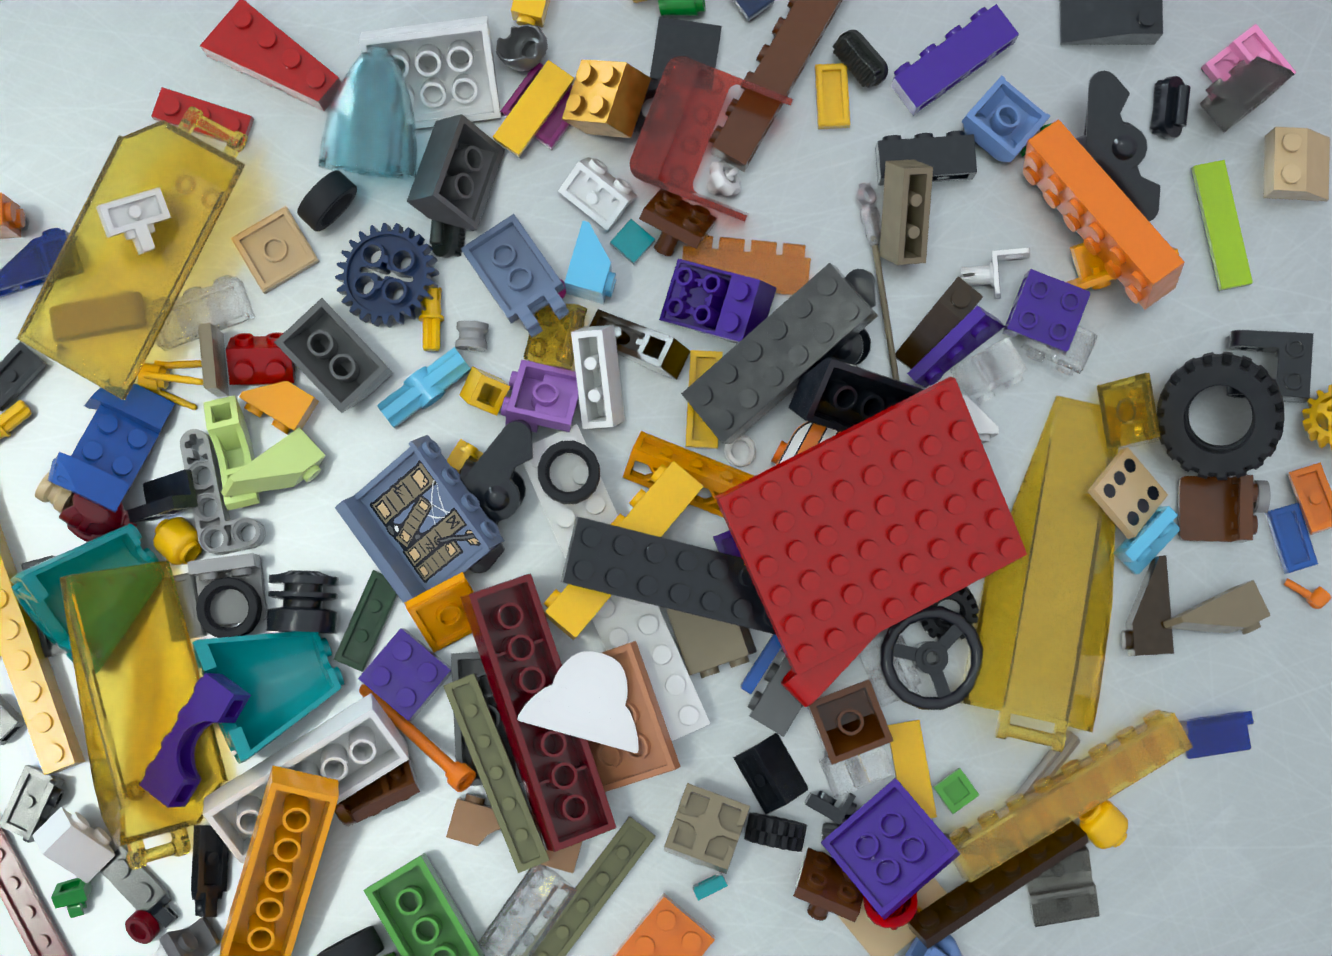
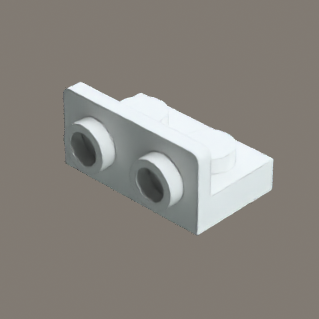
(597, 192)

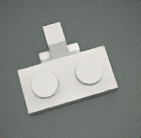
(135, 217)

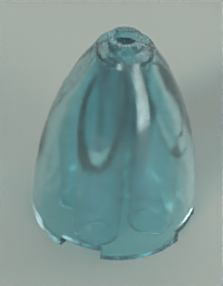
(371, 121)

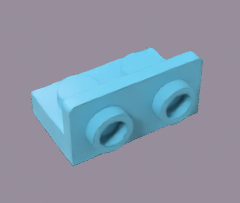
(1152, 538)

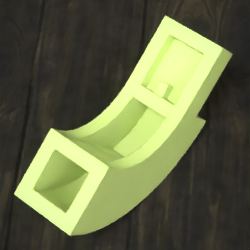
(232, 444)

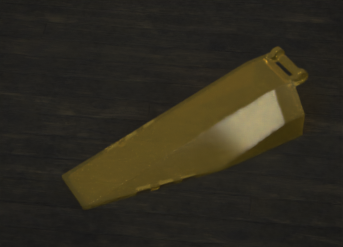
(1052, 609)

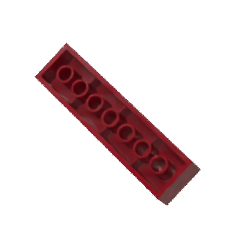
(518, 664)

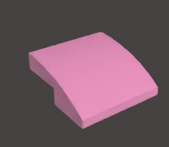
(1245, 47)

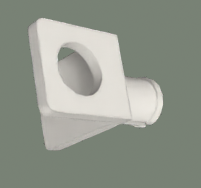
(990, 273)

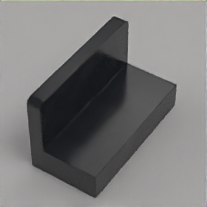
(166, 497)
(771, 773)

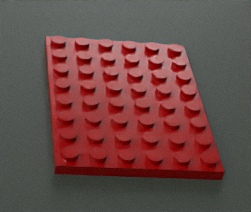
(872, 525)

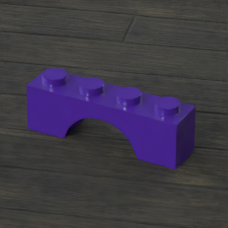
(173, 772)

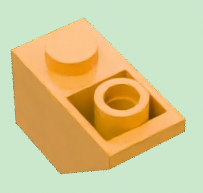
(283, 402)

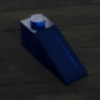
(32, 263)

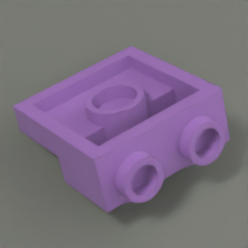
(542, 396)

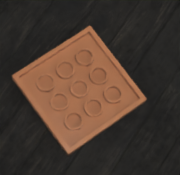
(656, 750)

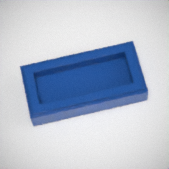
(1291, 538)
(761, 664)

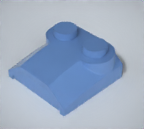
(1003, 121)

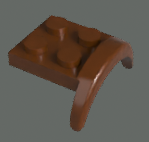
(379, 795)

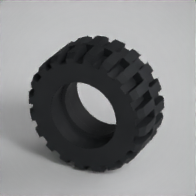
(1220, 460)

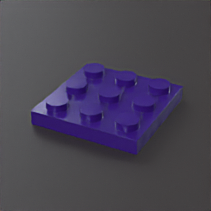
(890, 848)

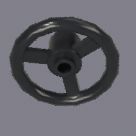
(919, 653)

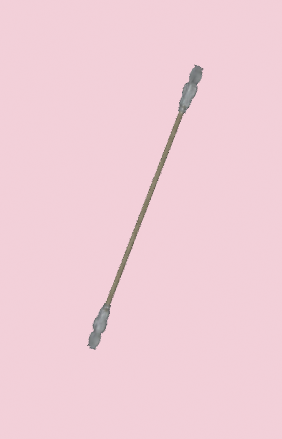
(870, 219)

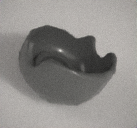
(523, 47)

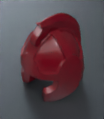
(91, 520)

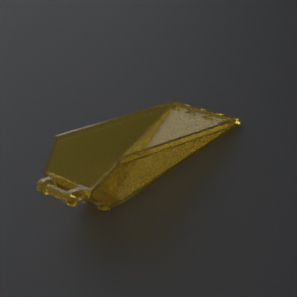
(102, 297)
(131, 683)

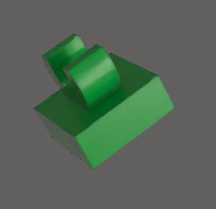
(72, 894)

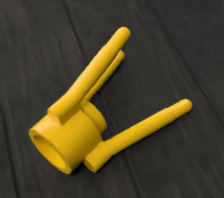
(157, 376)

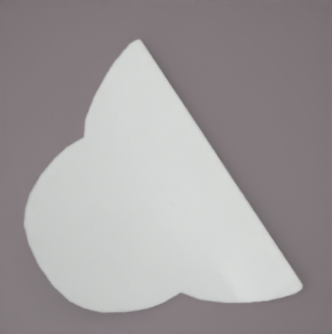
(586, 702)

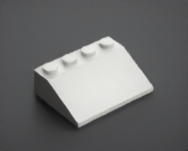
(444, 67)

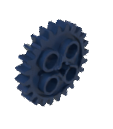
(379, 302)

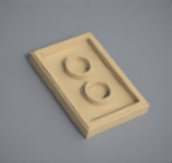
(888, 942)

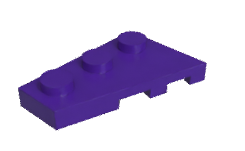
(955, 346)

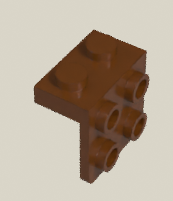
(1217, 509)

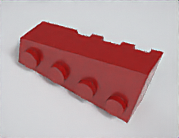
(265, 52)

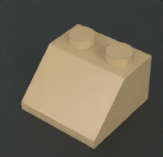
(1296, 164)

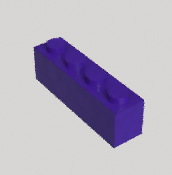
(954, 59)

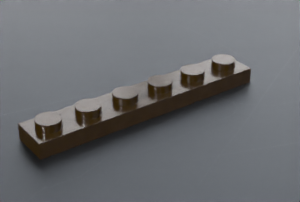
(976, 897)

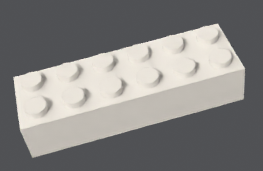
(349, 747)

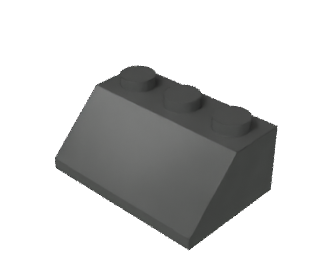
(456, 173)
(333, 356)

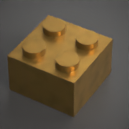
(606, 98)

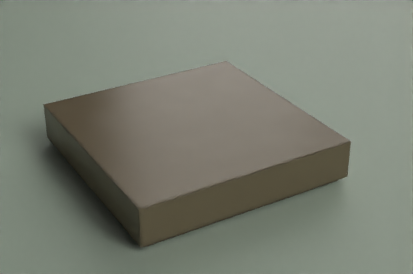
(213, 360)

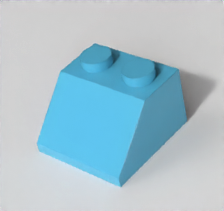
(590, 268)

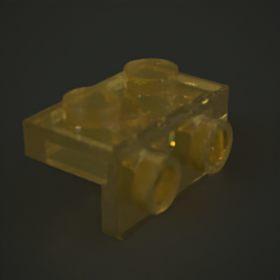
(554, 343)

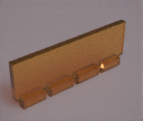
(784, 271)

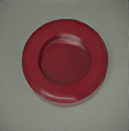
(142, 927)

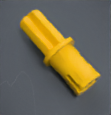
(431, 320)
(13, 417)

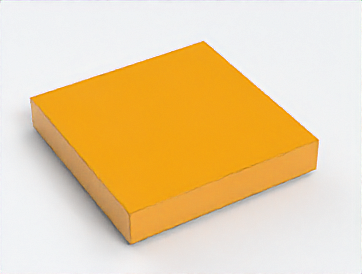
(441, 612)

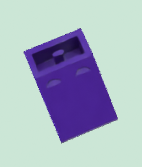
(716, 301)

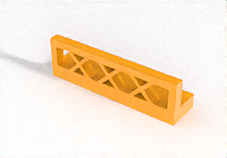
(708, 472)

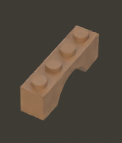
(475, 820)

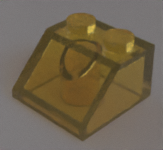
(1128, 412)

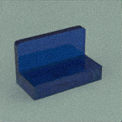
(1218, 733)

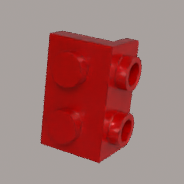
(257, 360)

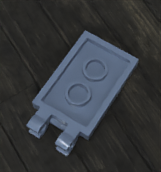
(516, 273)

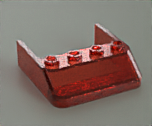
(682, 125)

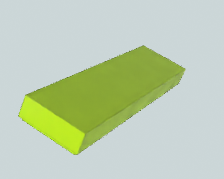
(1221, 225)

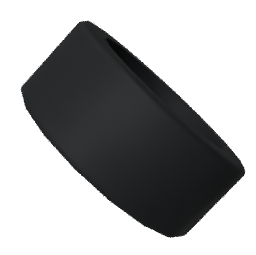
(327, 200)
(544, 472)
(216, 586)
(362, 943)

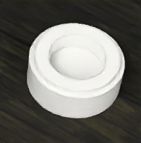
(740, 452)

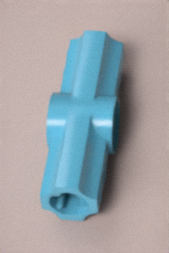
(424, 387)

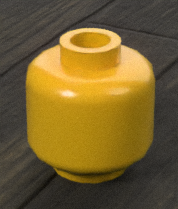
(177, 540)
(1105, 825)

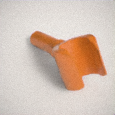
(1316, 599)

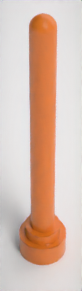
(459, 774)

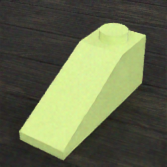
(279, 467)

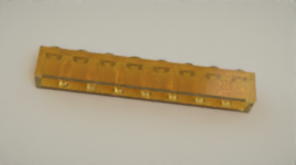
(1068, 794)

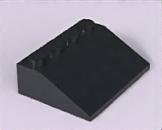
(1110, 22)

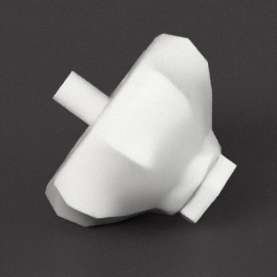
(723, 179)

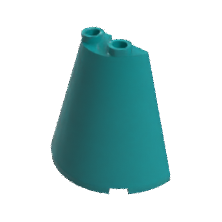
(40, 587)
(282, 674)

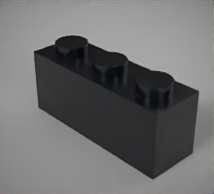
(950, 155)

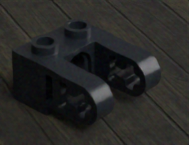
(1293, 355)

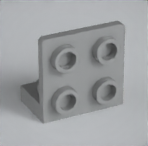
(230, 605)

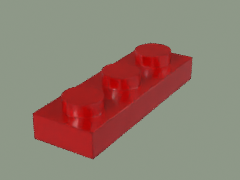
(173, 105)

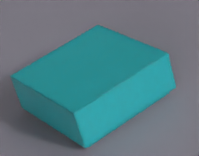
(632, 241)
(709, 886)

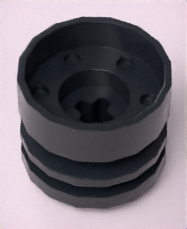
(302, 603)

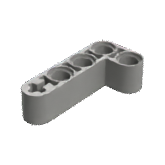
(212, 491)

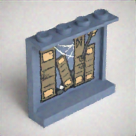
(419, 521)

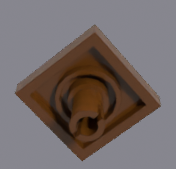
(677, 221)
(827, 888)

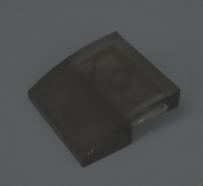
(1064, 891)

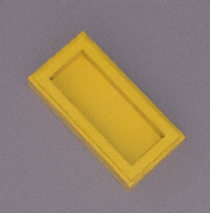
(832, 96)

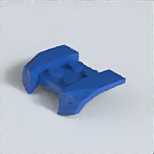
(112, 446)

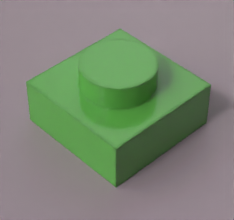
(956, 790)

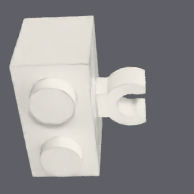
(74, 844)

